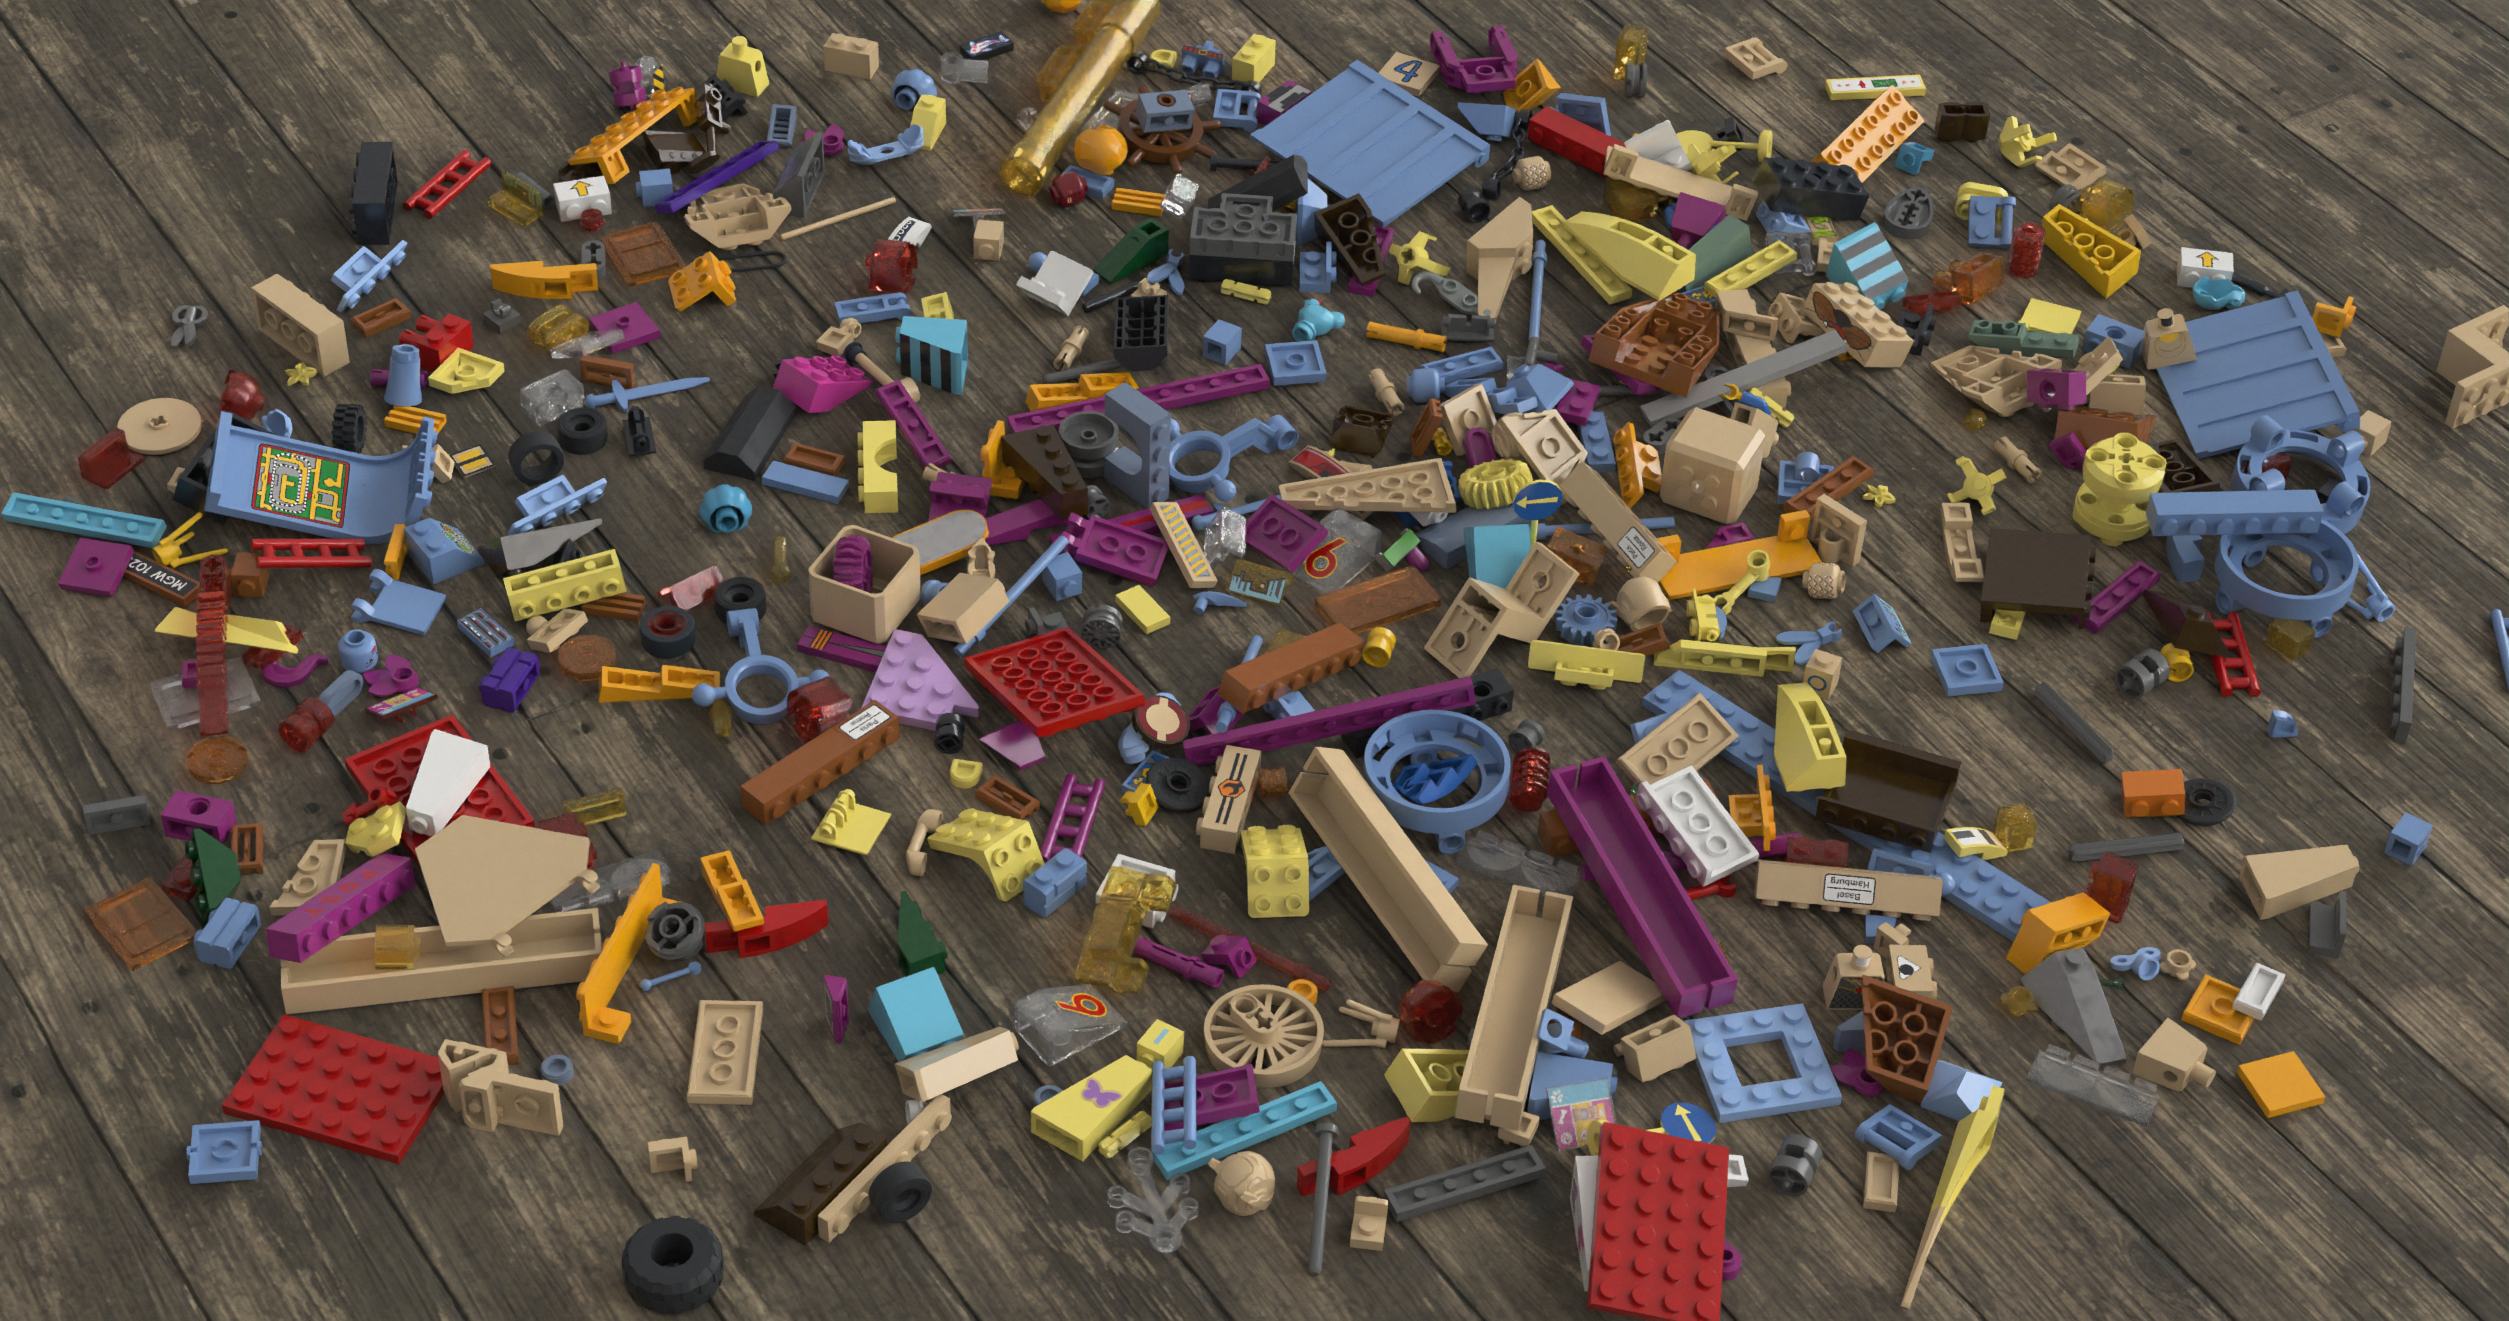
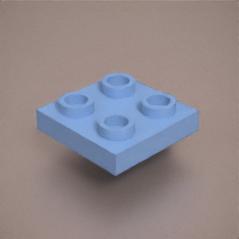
(1798, 475)

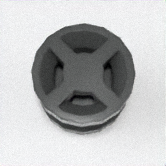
(1097, 503)
(1527, 735)

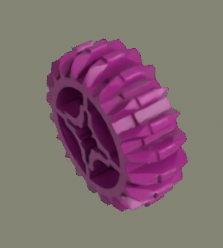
(854, 563)

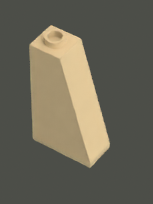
(2296, 877)
(956, 1063)

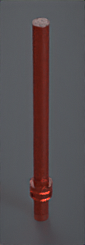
(1297, 970)

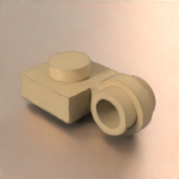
(835, 340)

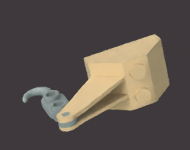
(1494, 258)

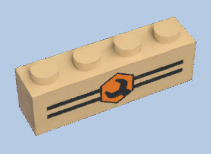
(1229, 799)

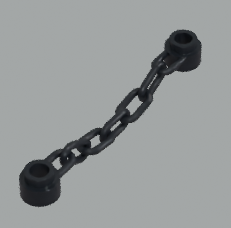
(1138, 68)
(1492, 187)

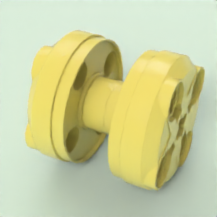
(2117, 488)

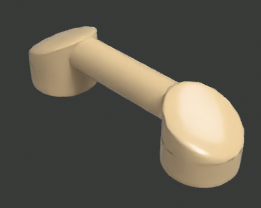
(927, 823)

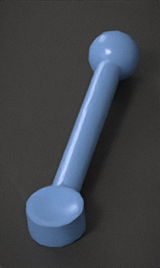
(694, 968)

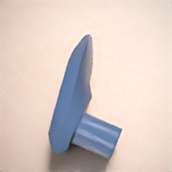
(1215, 598)

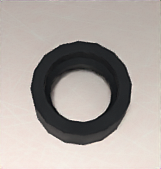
(531, 442)

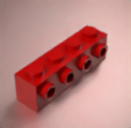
(1571, 139)

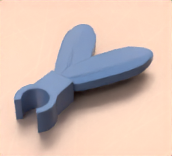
(1170, 272)
(1809, 640)

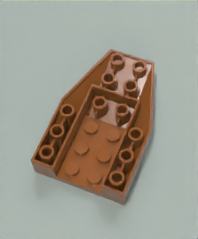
(1660, 342)

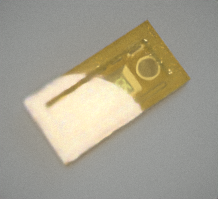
(597, 806)

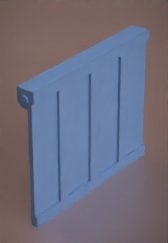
(1373, 142)
(2253, 366)

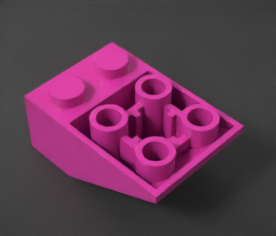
(819, 382)

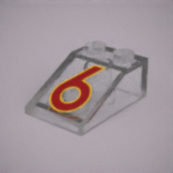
(1340, 554)
(1064, 1020)

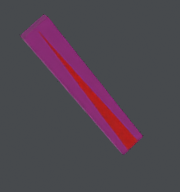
(1145, 522)

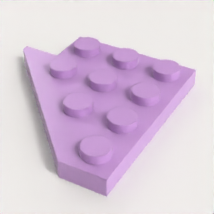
(917, 683)

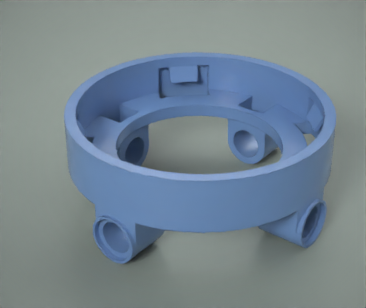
(2341, 453)
(2332, 561)
(1420, 737)

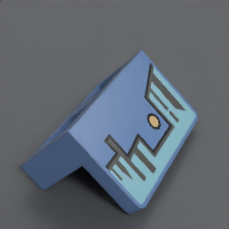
(1880, 623)

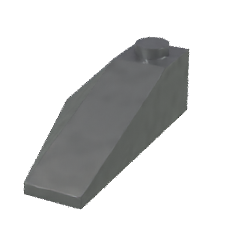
(2074, 1000)

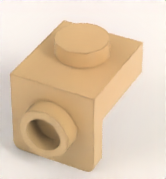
(672, 1155)

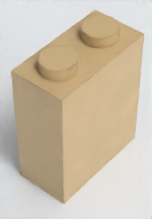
(963, 608)

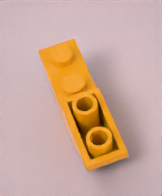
(541, 282)

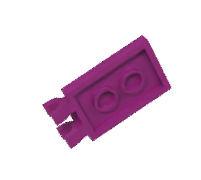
(1115, 548)

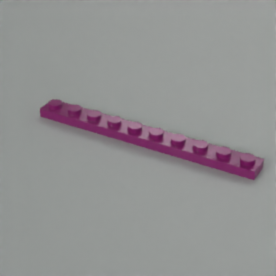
(1165, 395)
(1331, 721)

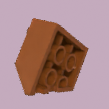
(2096, 425)
(1902, 1037)

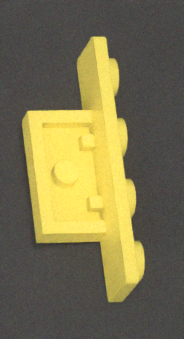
(1586, 664)

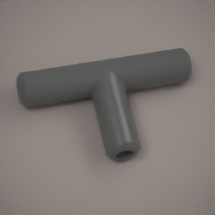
(1534, 354)

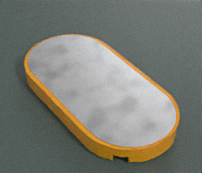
(945, 538)

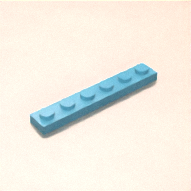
(84, 520)
(1242, 1132)

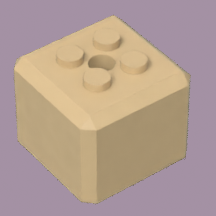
(1712, 465)
(864, 613)

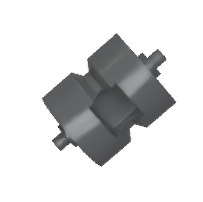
(2142, 673)
(1795, 1165)

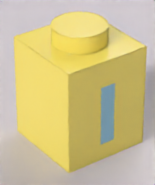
(1161, 1044)

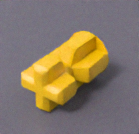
(1441, 442)

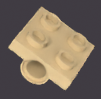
(1837, 532)

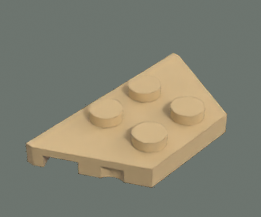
(2098, 364)
(1545, 444)

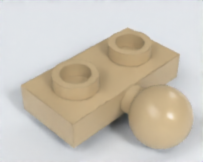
(548, 635)

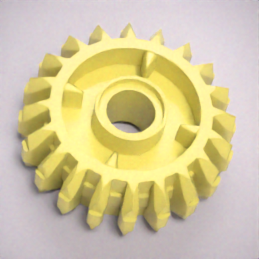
(1493, 483)

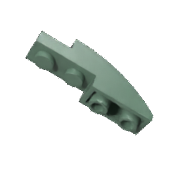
(2013, 337)

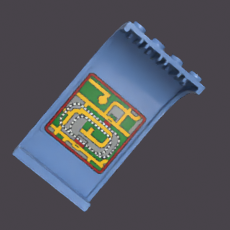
(319, 486)

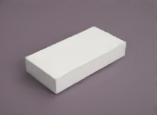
(2258, 991)

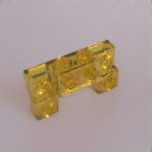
(1116, 927)

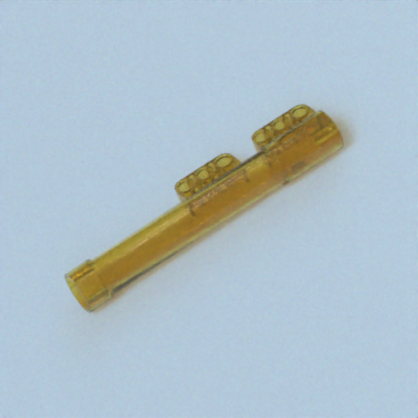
(1073, 85)

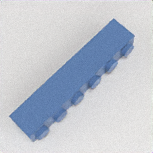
(2234, 512)

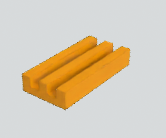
(1137, 202)
(409, 419)
(396, 552)

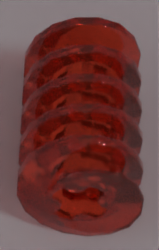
(2026, 250)
(1530, 779)

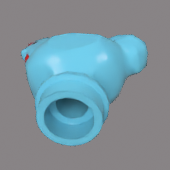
(1315, 321)

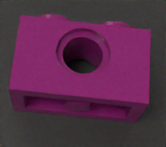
(2056, 387)
(195, 811)

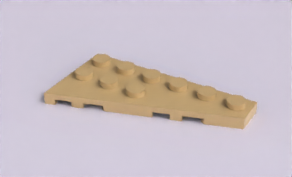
(1396, 488)

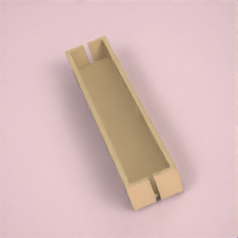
(1387, 869)
(343, 973)
(1511, 1009)

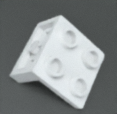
(1660, 145)
(1057, 283)

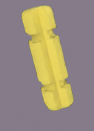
(1246, 291)
(1784, 417)
(1125, 1134)

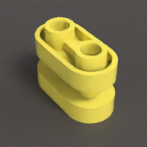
(1977, 189)

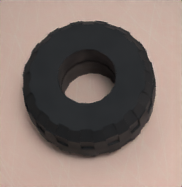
(677, 1287)

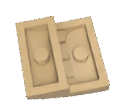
(2071, 167)

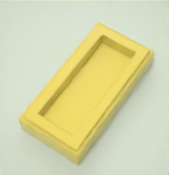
(1142, 609)

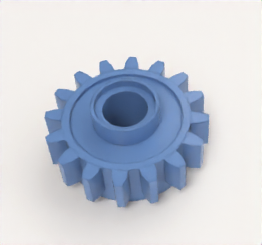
(1583, 618)

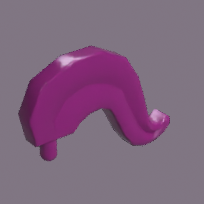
(287, 677)

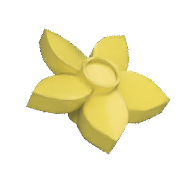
(300, 374)
(1879, 495)

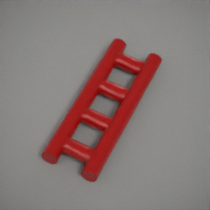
(447, 194)
(298, 559)
(2244, 661)

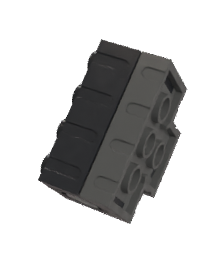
(1243, 242)

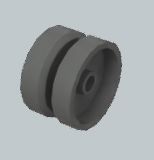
(1089, 439)

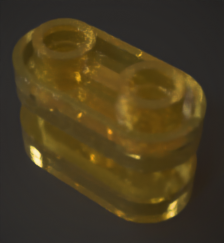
(557, 327)

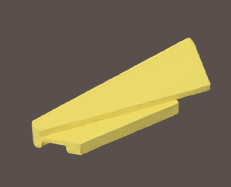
(240, 631)
(1726, 658)

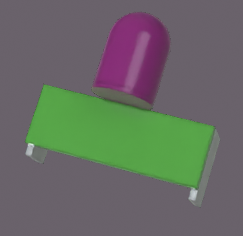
(1404, 549)

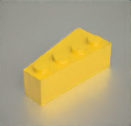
(2090, 250)

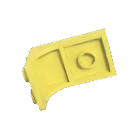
(995, 842)
(1276, 871)

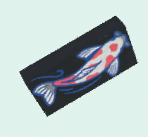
(987, 46)

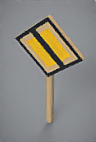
(471, 460)

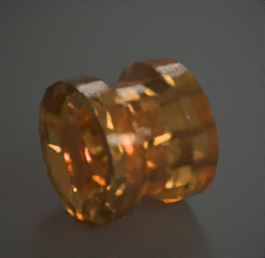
(1272, 781)

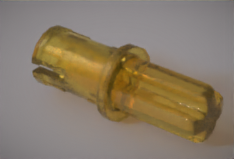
(721, 716)

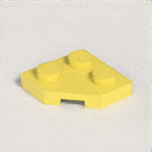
(465, 372)
(377, 831)

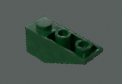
(1134, 251)
(916, 940)

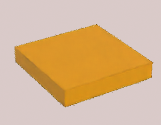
(2213, 1011)
(2280, 1084)

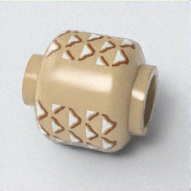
(1531, 173)
(1824, 580)

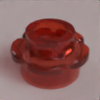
(592, 219)

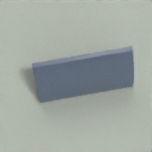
(1446, 539)

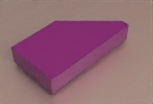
(2069, 451)
(1730, 535)

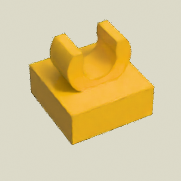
(1141, 804)

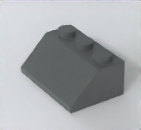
(802, 175)

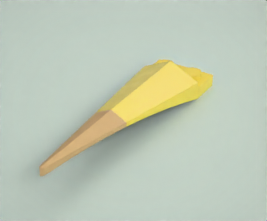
(1967, 1149)

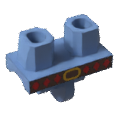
(1204, 58)

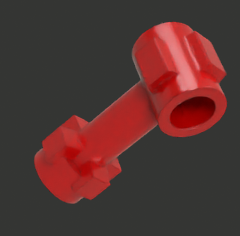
(377, 798)

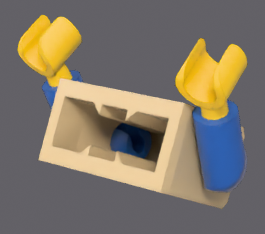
(1754, 412)

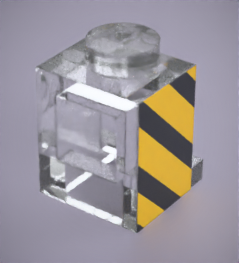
(652, 74)

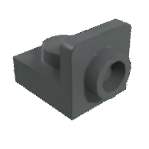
(1040, 625)

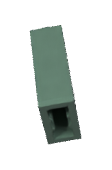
(1720, 250)

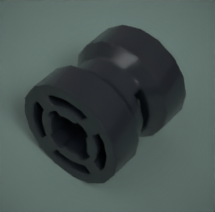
(1474, 205)
(949, 733)

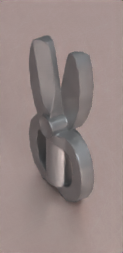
(187, 324)

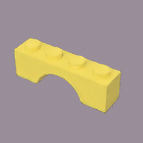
(880, 485)

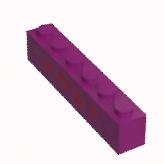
(340, 907)

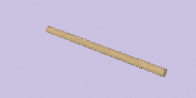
(838, 218)

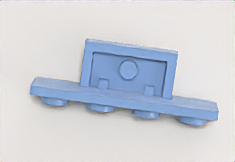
(362, 271)
(552, 500)

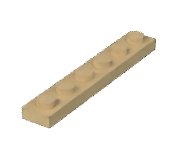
(902, 1148)

